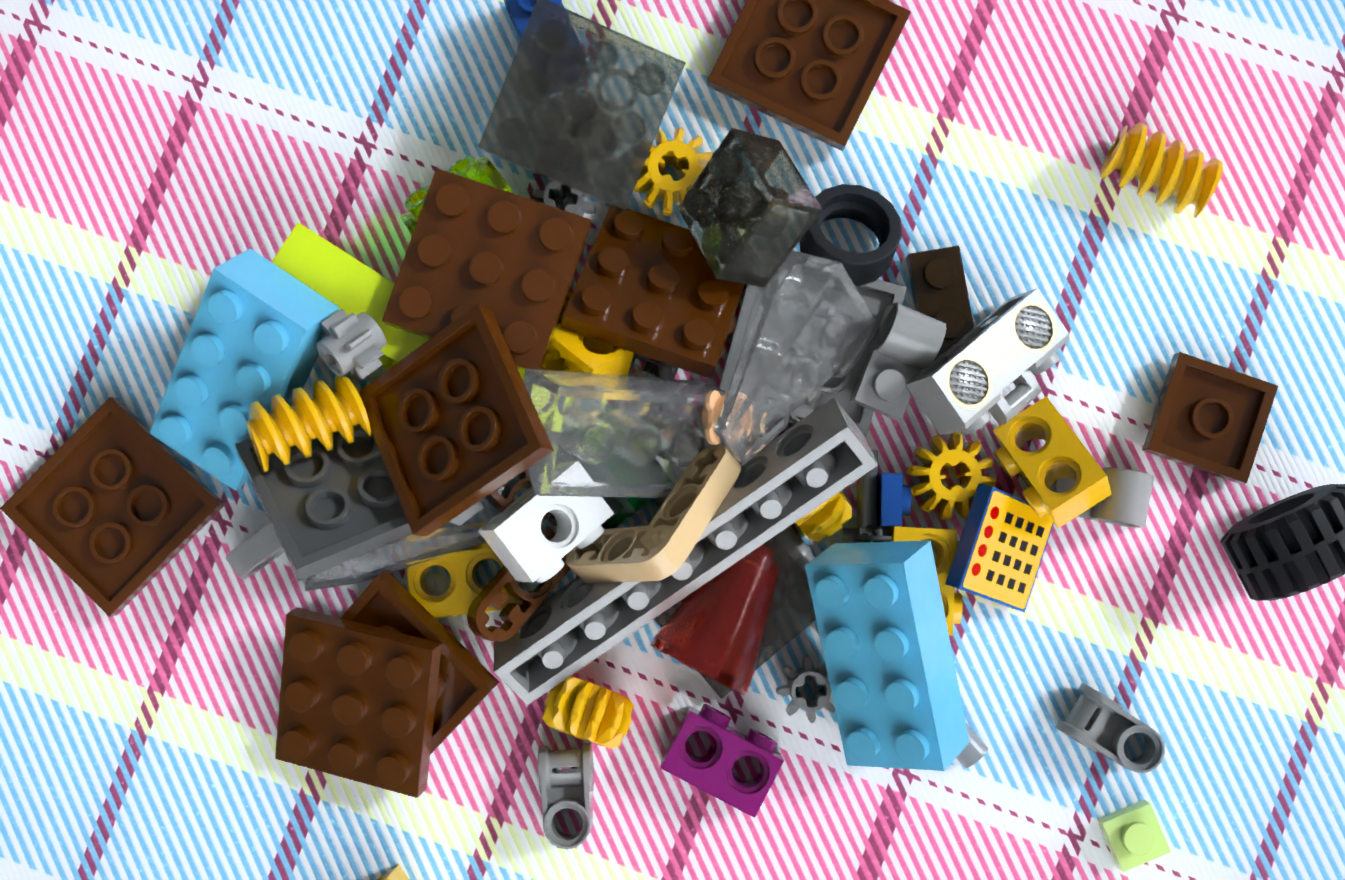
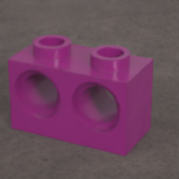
(714, 771)

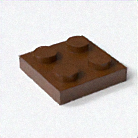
(1210, 418)

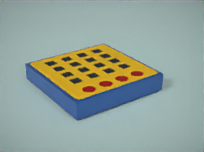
(1000, 548)

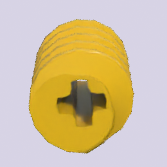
(1163, 168)
(306, 420)

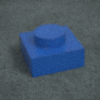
(893, 499)

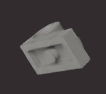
(899, 351)
(1126, 505)

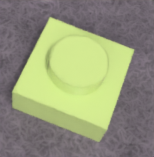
(1134, 835)

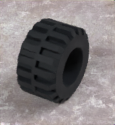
(1290, 544)

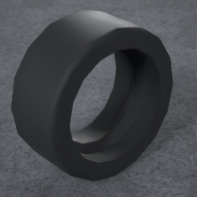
(865, 207)

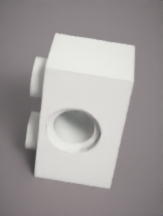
(518, 537)

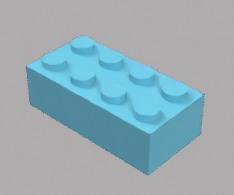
(245, 344)
(888, 654)

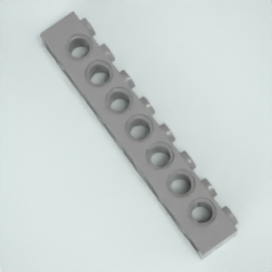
(769, 495)

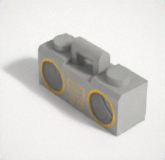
(992, 355)

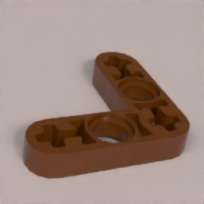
(491, 595)

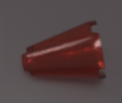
(724, 622)

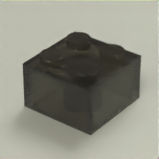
(748, 208)

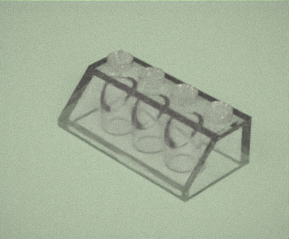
(615, 432)

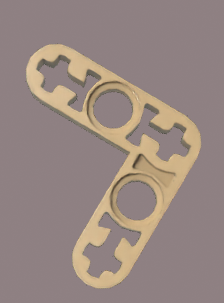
(664, 544)

